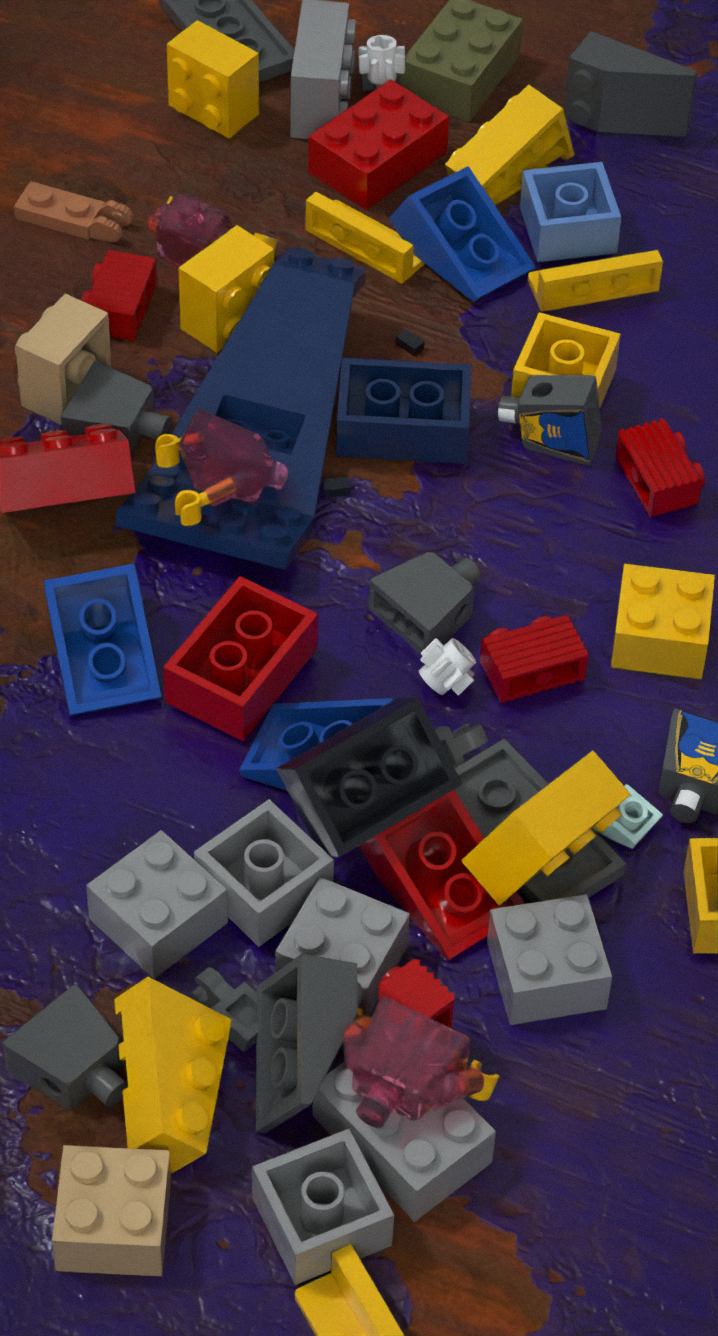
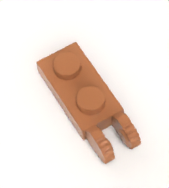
(72, 213)

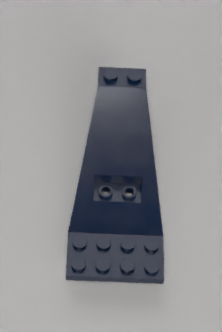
(277, 382)

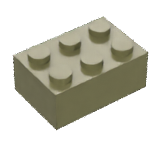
(462, 57)

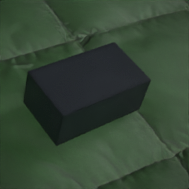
(410, 342)
(336, 486)

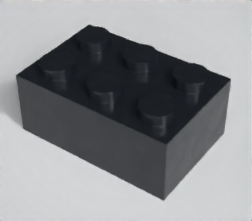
(369, 776)

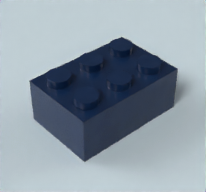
(403, 410)

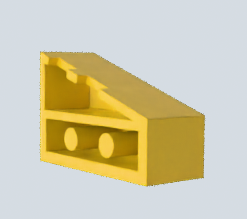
(520, 137)
(547, 826)
(172, 1067)

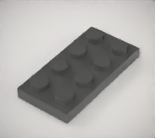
(241, 22)
(501, 782)

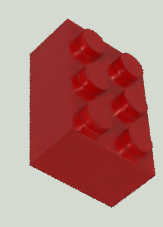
(378, 144)
(64, 468)
(240, 658)

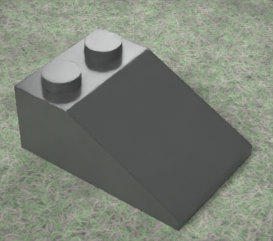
(627, 90)
(300, 1032)

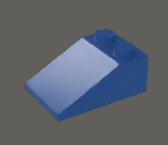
(462, 235)
(102, 639)
(295, 729)

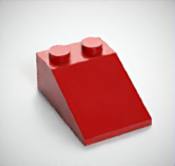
(425, 874)

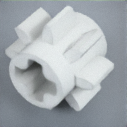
(381, 59)
(447, 666)

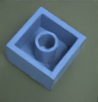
(570, 212)

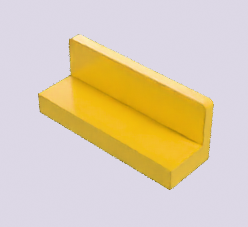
(361, 237)
(596, 280)
(346, 1301)

